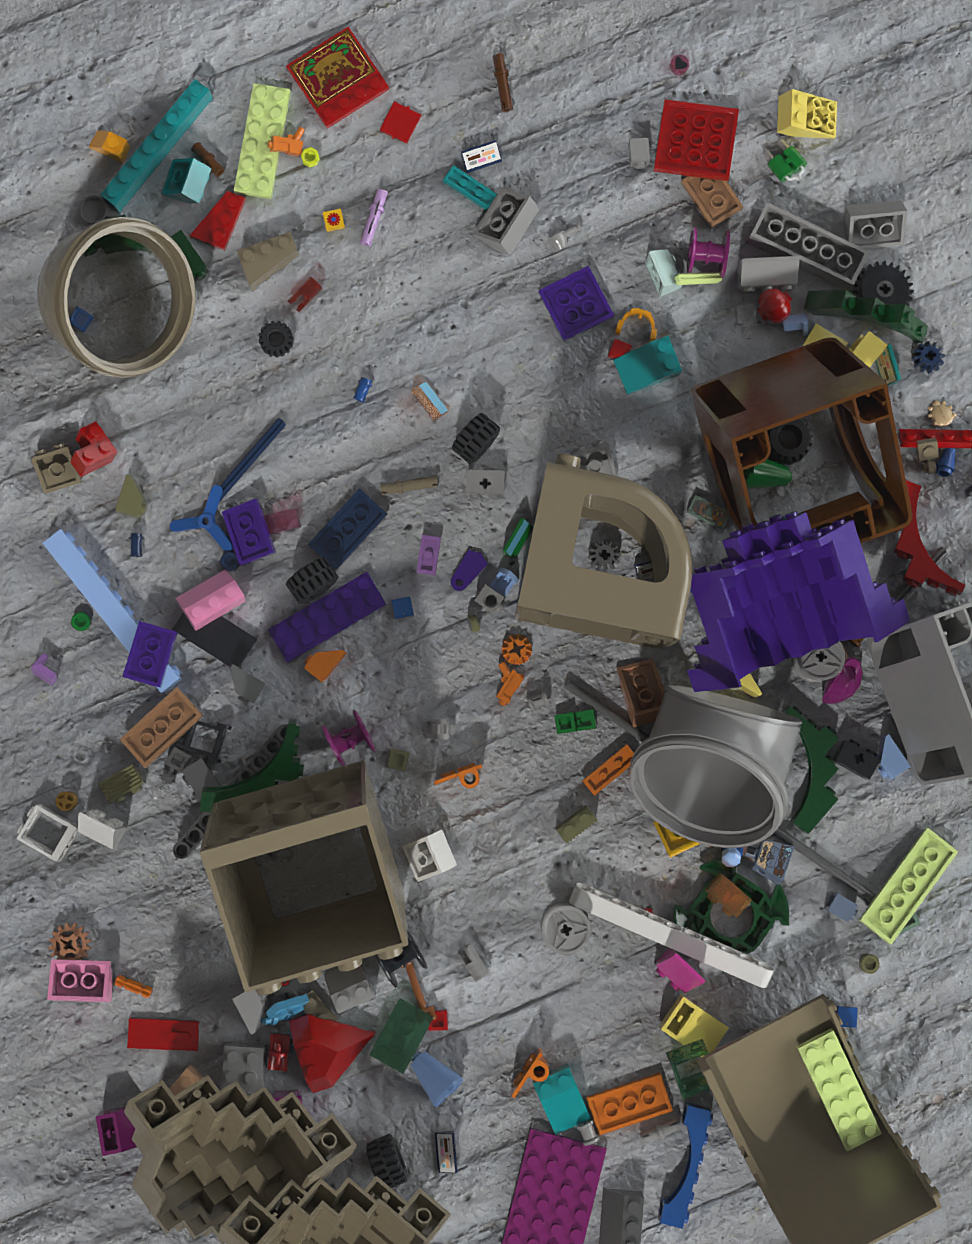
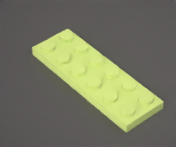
(265, 119)
(908, 886)
(839, 1089)

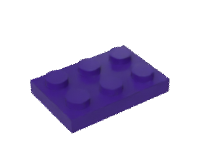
(248, 532)
(150, 654)

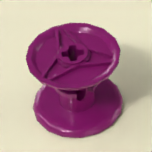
(708, 252)
(343, 743)

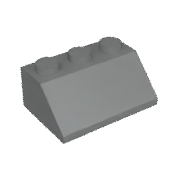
(506, 220)
(875, 224)
(767, 273)
(251, 1008)

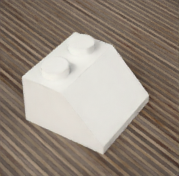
(429, 855)

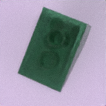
(401, 1036)

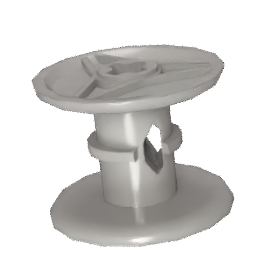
(813, 670)
(552, 928)

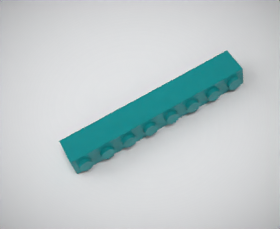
(157, 145)

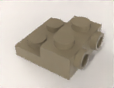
(54, 468)

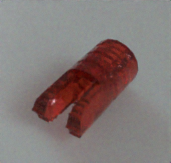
(308, 291)

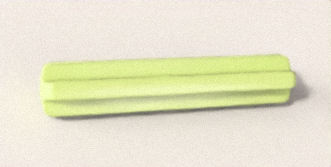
(697, 278)

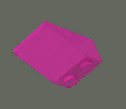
(678, 971)

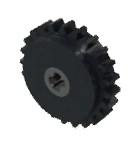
(885, 278)

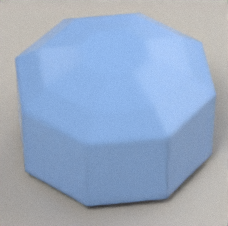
(731, 857)

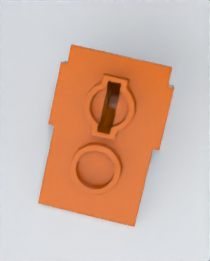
(462, 771)
(533, 1061)

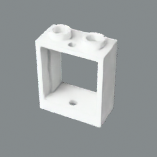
(65, 842)

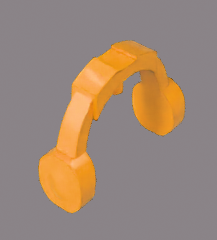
(636, 311)

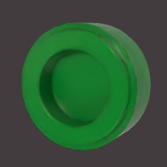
(81, 621)

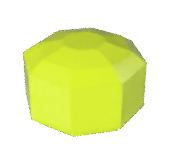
(310, 157)

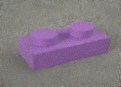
(428, 555)

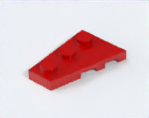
(220, 221)

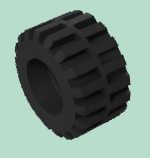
(475, 438)
(804, 443)
(312, 580)
(387, 1160)

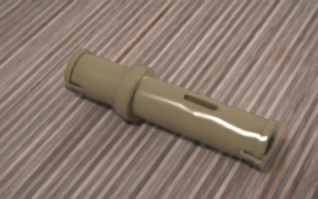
(408, 485)

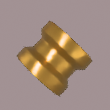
(62, 800)

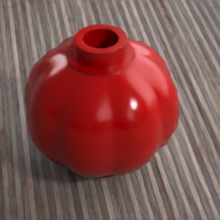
(774, 305)

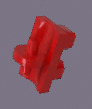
(279, 1052)

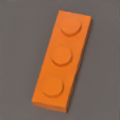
(609, 770)

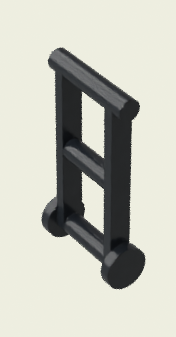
(222, 728)

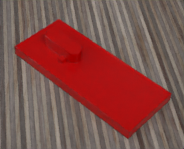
(163, 1034)

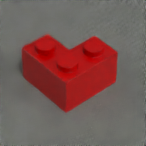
(95, 450)

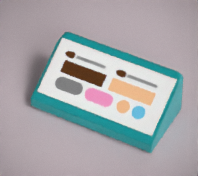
(888, 367)

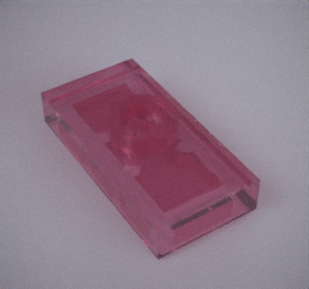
(283, 521)

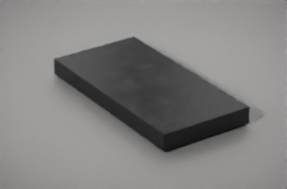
(219, 639)

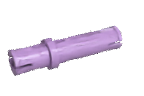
(379, 197)

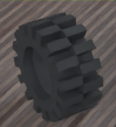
(281, 349)

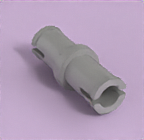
(659, 1131)

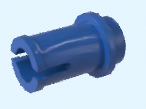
(362, 389)

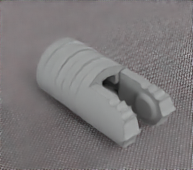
(473, 962)

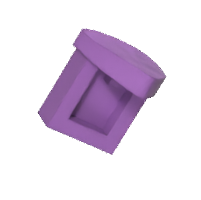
(43, 672)

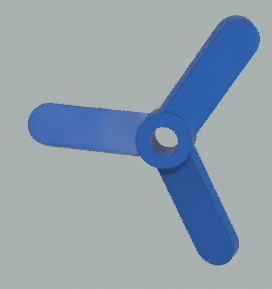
(198, 522)

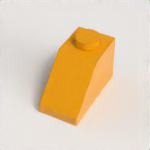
(110, 145)

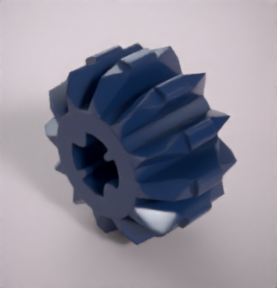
(933, 352)

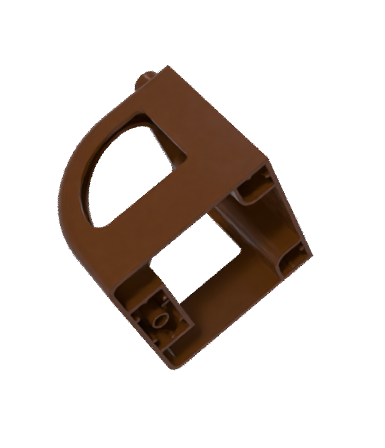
(822, 375)

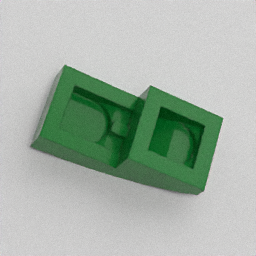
(575, 721)

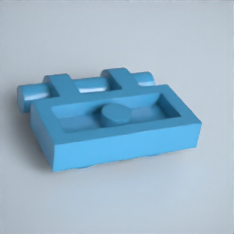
(285, 1010)

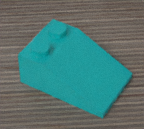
(648, 365)
(561, 1099)

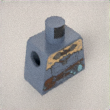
(770, 859)

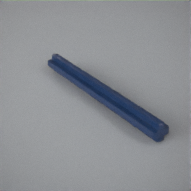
(251, 456)

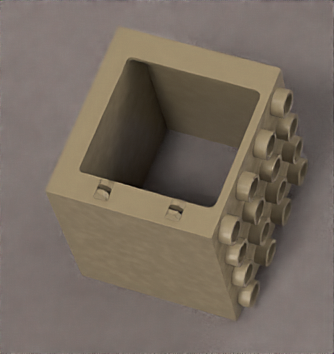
(322, 937)

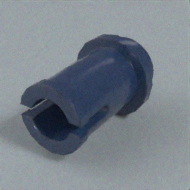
(136, 544)

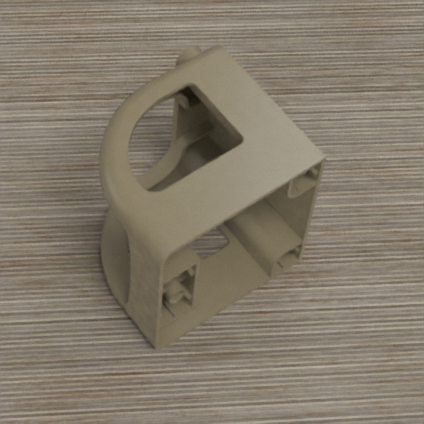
(595, 601)

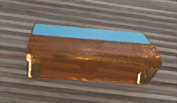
(429, 401)

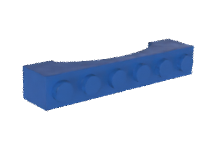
(674, 1208)

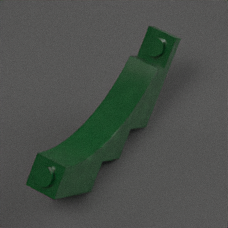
(113, 244)

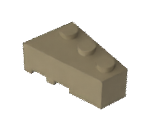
(266, 258)

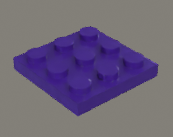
(575, 303)

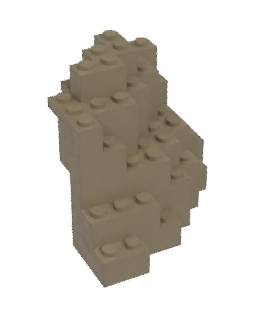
(219, 1147)
(336, 1216)

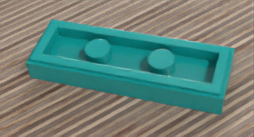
(469, 188)

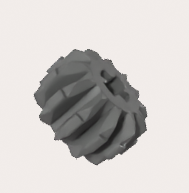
(608, 551)

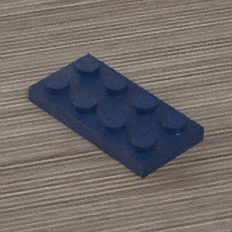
(348, 529)

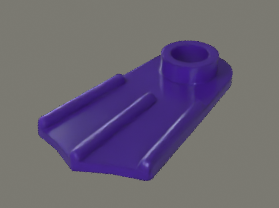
(468, 569)

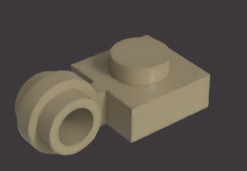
(927, 450)

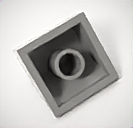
(349, 988)

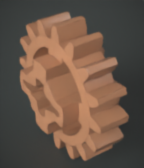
(63, 939)

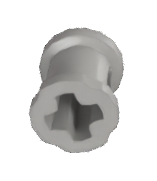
(537, 700)
(588, 1133)

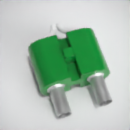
(787, 163)

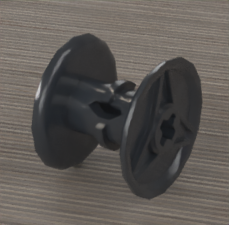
(409, 953)

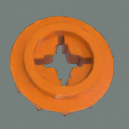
(525, 652)

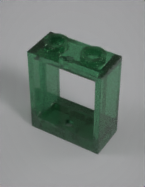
(688, 1085)

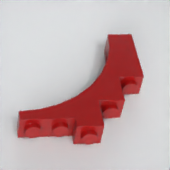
(921, 566)

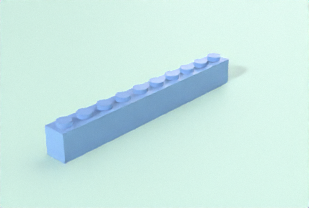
(100, 595)

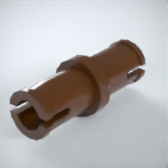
(207, 159)

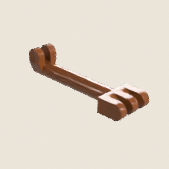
(417, 991)

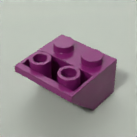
(115, 1131)

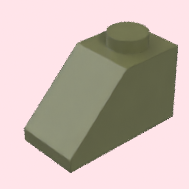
(131, 500)

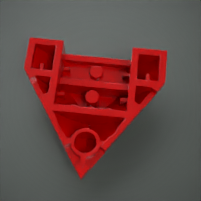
(326, 1048)

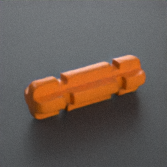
(133, 986)

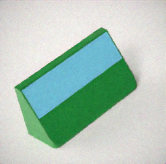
(517, 538)

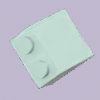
(662, 271)

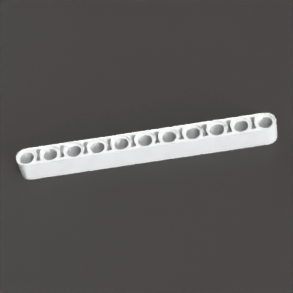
(671, 935)

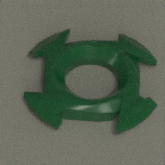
(764, 910)

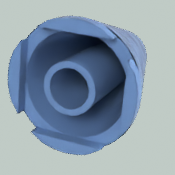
(435, 1077)

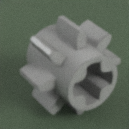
(442, 729)

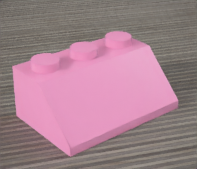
(211, 599)
(80, 981)

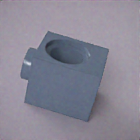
(841, 907)

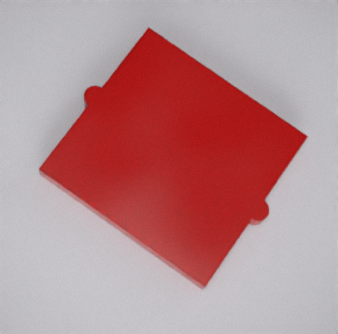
(400, 122)

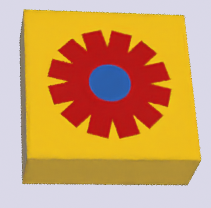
(333, 220)

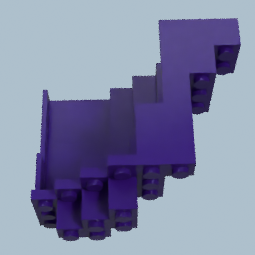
(784, 596)

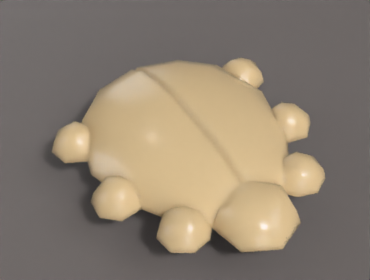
(940, 413)

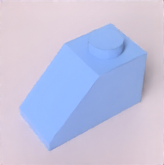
(892, 760)

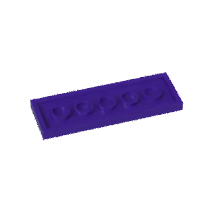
(327, 617)

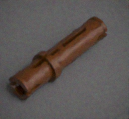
(501, 75)

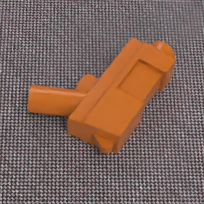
(291, 145)
(511, 682)

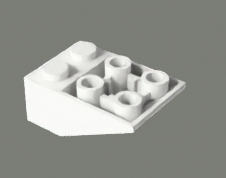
(100, 828)

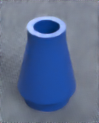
(946, 463)

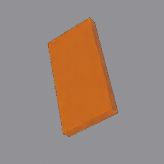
(629, 1103)

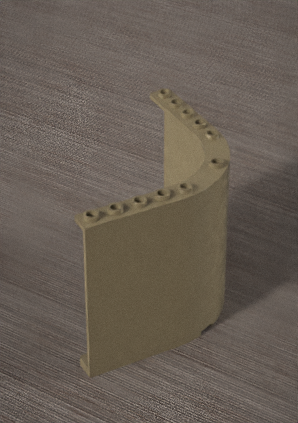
(793, 1147)

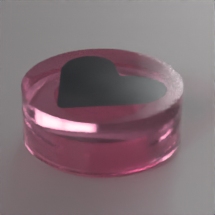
(679, 64)

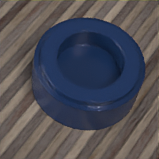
(229, 561)

